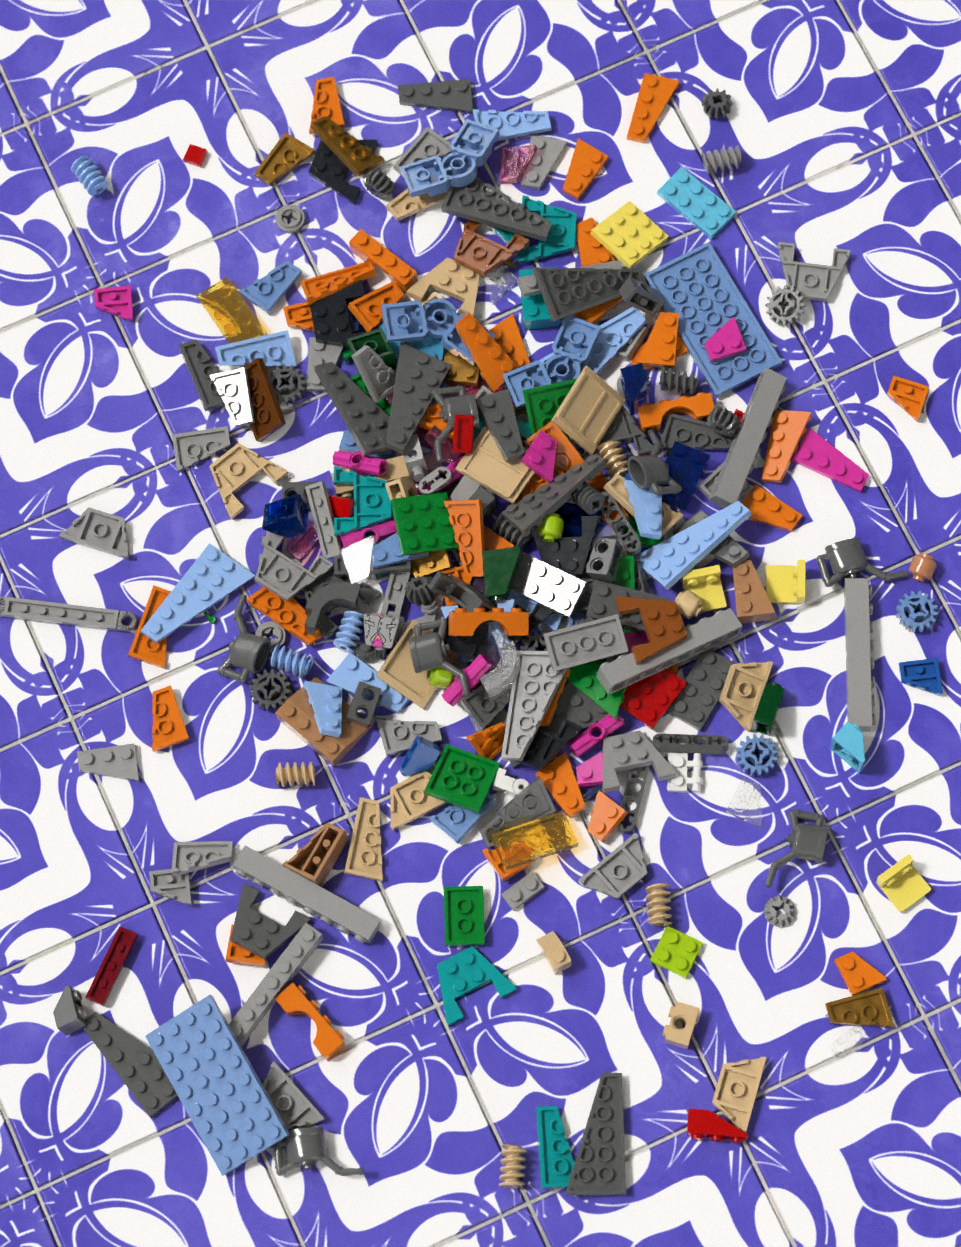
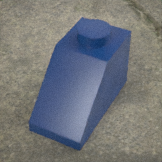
(419, 757)

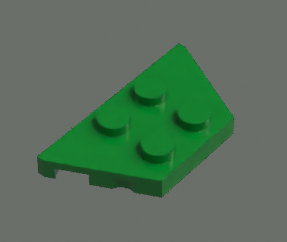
(585, 680)

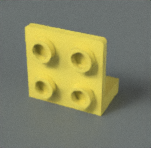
(786, 583)
(707, 585)
(903, 884)

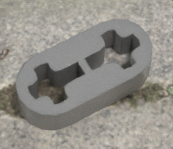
(432, 477)

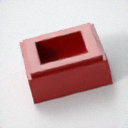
(195, 155)

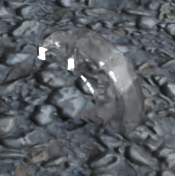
(507, 671)

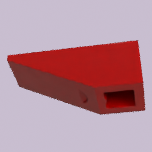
(709, 1125)

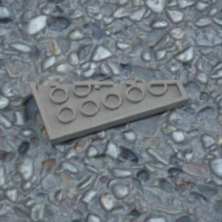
(529, 702)

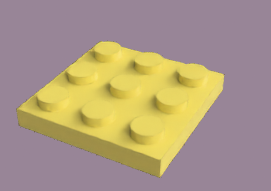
(629, 235)

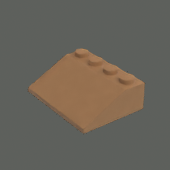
(299, 718)

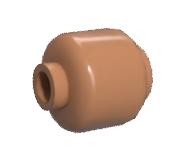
(922, 567)

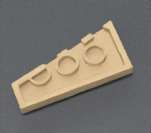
(617, 490)
(364, 851)

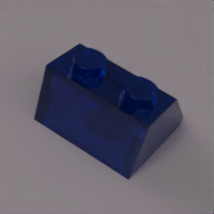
(634, 383)
(286, 516)

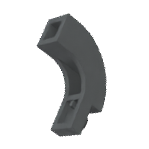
(460, 592)
(329, 596)

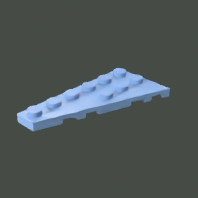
(612, 339)
(680, 553)
(202, 586)

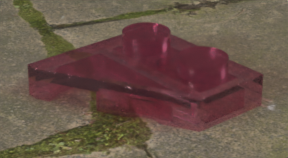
(515, 162)

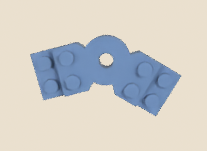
(459, 168)
(413, 321)
(571, 352)

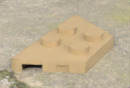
(744, 690)
(409, 800)
(738, 1090)

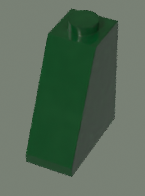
(500, 571)
(768, 708)

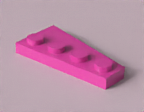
(827, 461)

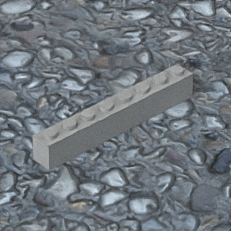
(748, 438)
(700, 637)
(858, 653)
(307, 894)
(275, 982)

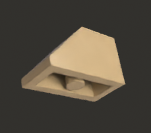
(554, 952)

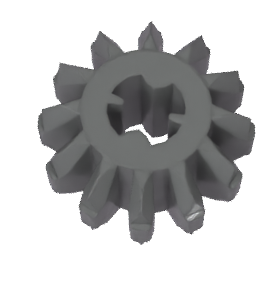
(717, 103)
(378, 184)
(723, 421)
(418, 590)

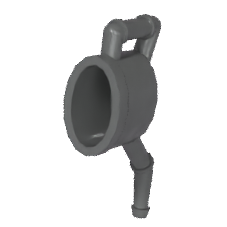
(460, 404)
(652, 470)
(848, 561)
(245, 651)
(430, 651)
(806, 841)
(304, 1149)

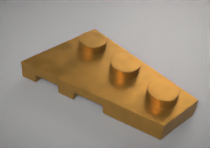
(283, 158)
(861, 1009)

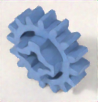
(919, 604)
(749, 756)

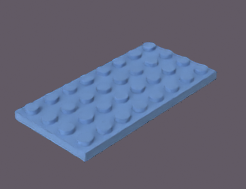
(706, 300)
(217, 1085)

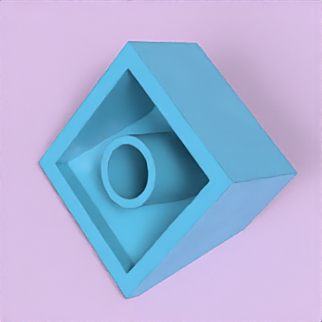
(849, 746)

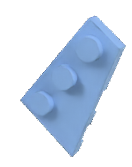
(647, 510)
(327, 707)

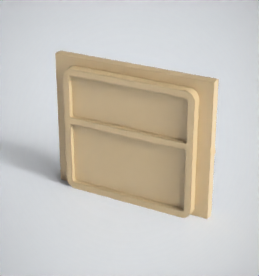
(588, 410)
(491, 471)
(400, 673)

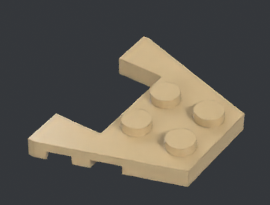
(451, 280)
(236, 470)

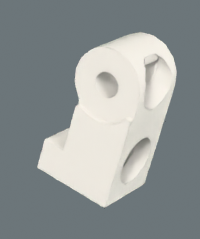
(508, 785)

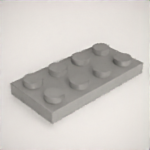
(585, 643)

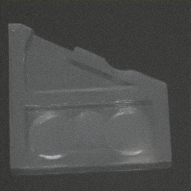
(747, 803)

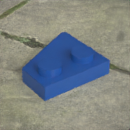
(922, 675)

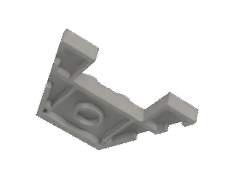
(811, 279)
(284, 575)
(631, 752)

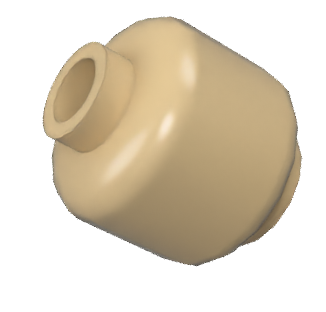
(689, 604)

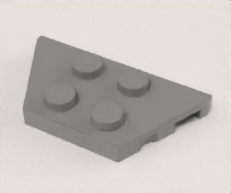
(100, 532)
(618, 870)
(289, 1101)

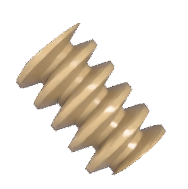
(613, 459)
(296, 774)
(656, 904)
(512, 1166)

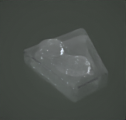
(499, 283)
(359, 560)

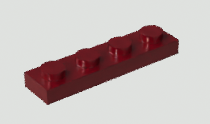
(111, 966)

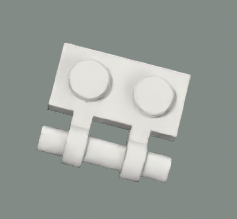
(680, 763)

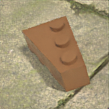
(750, 595)
(319, 854)

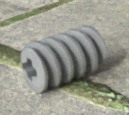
(721, 159)

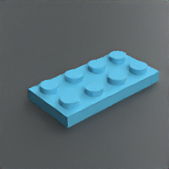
(696, 203)

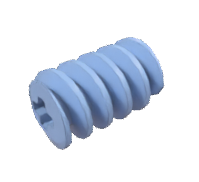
(89, 176)
(348, 631)
(291, 662)

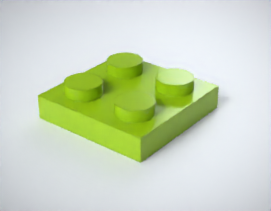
(676, 952)

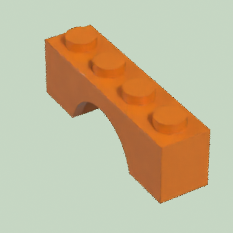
(371, 250)
(653, 415)
(512, 623)
(294, 1002)

